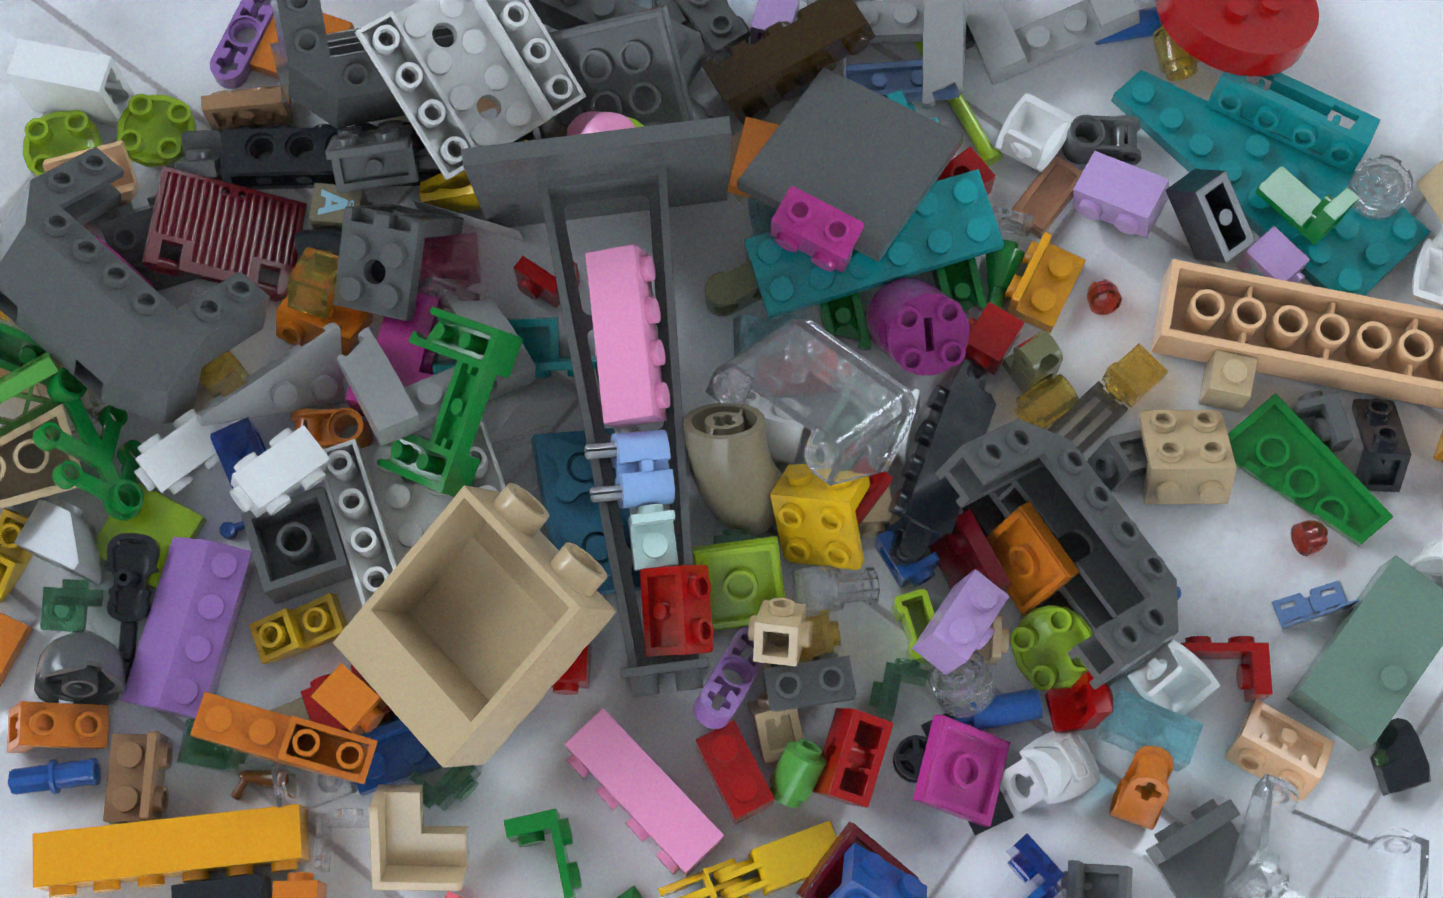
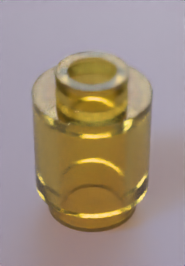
(1172, 58)
(1046, 401)

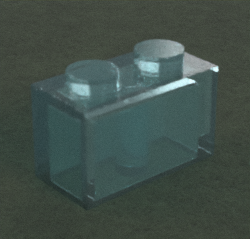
(1143, 723)

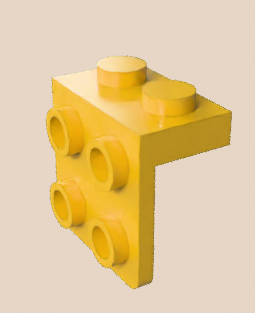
(818, 519)

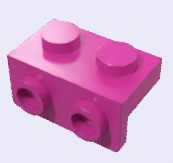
(815, 229)

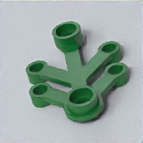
(118, 493)

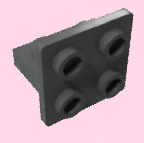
(373, 156)

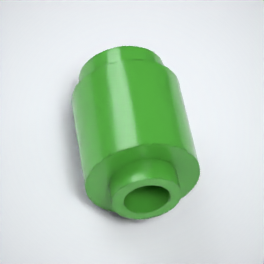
(797, 773)

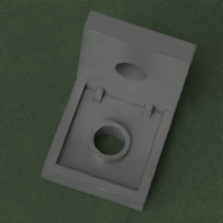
(394, 238)

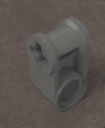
(1107, 135)

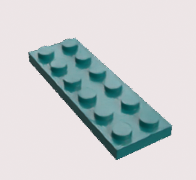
(946, 228)

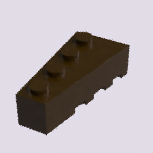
(788, 57)

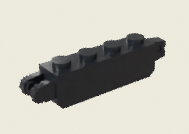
(925, 504)

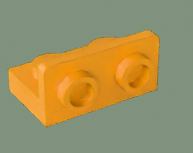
(1045, 283)

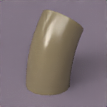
(732, 464)

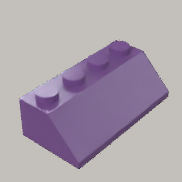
(189, 626)

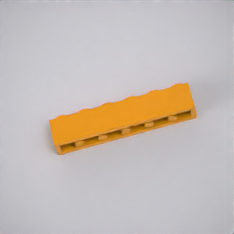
(169, 849)

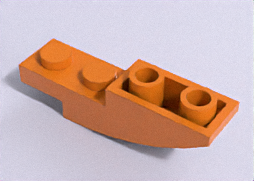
(284, 738)

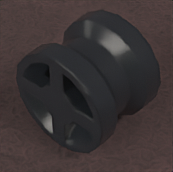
(910, 750)

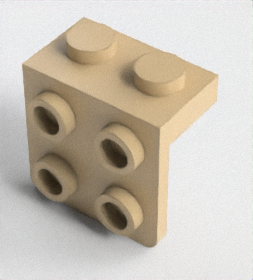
(1186, 457)

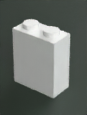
(69, 80)

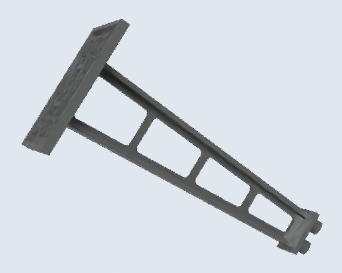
(601, 177)

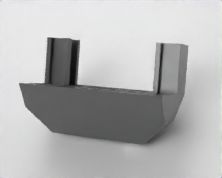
(331, 70)
(98, 311)
(1121, 582)

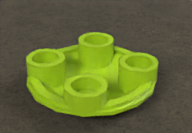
(153, 129)
(57, 135)
(1043, 645)

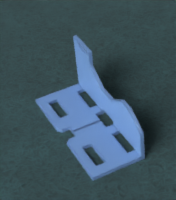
(1317, 602)

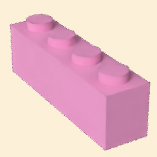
(627, 336)
(644, 792)

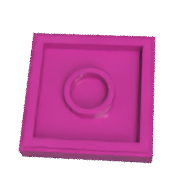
(961, 770)

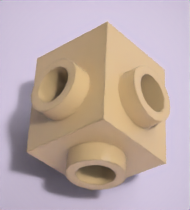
(780, 632)

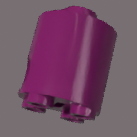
(918, 326)

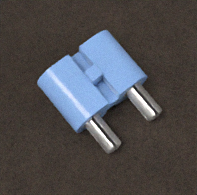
(640, 469)

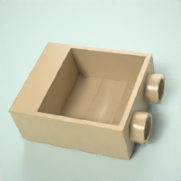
(477, 623)

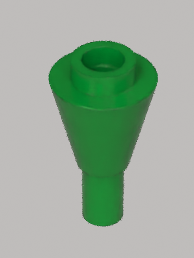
(1001, 268)

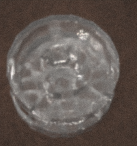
(1381, 187)
(964, 685)

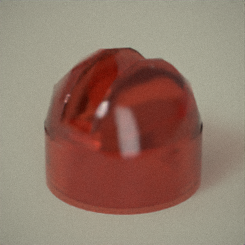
(1108, 305)
(1309, 537)

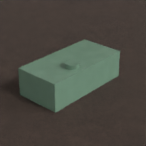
(1374, 655)

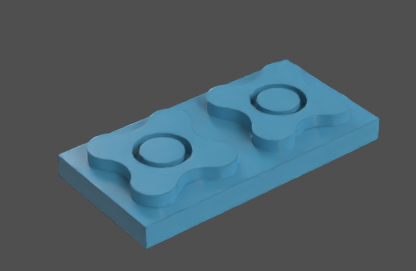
(564, 490)

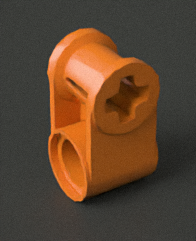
(329, 424)
(1143, 788)

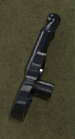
(132, 562)

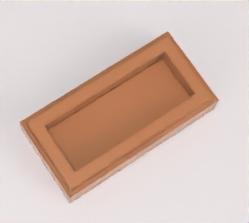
(1048, 194)

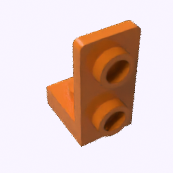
(57, 726)

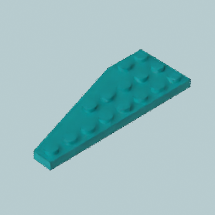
(1197, 137)

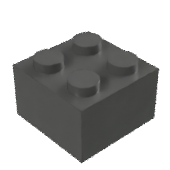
(298, 547)

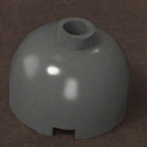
(80, 670)

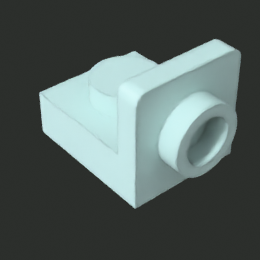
(652, 537)

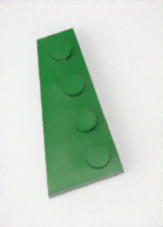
(1297, 465)

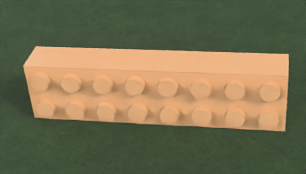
(1302, 332)

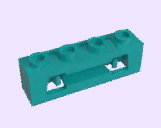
(1297, 117)

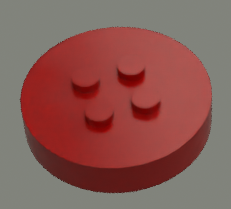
(1241, 35)

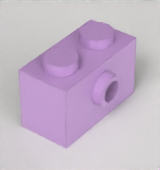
(1120, 194)
(961, 623)

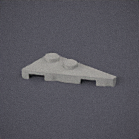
(298, 380)

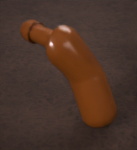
(259, 777)

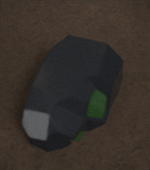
(1399, 758)

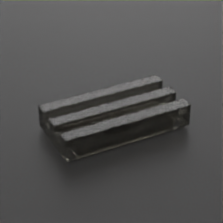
(1107, 401)

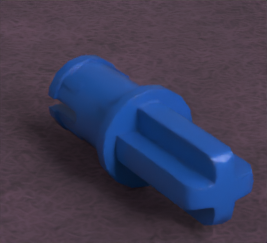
(54, 776)

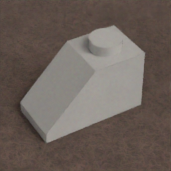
(62, 539)

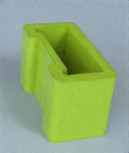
(915, 613)

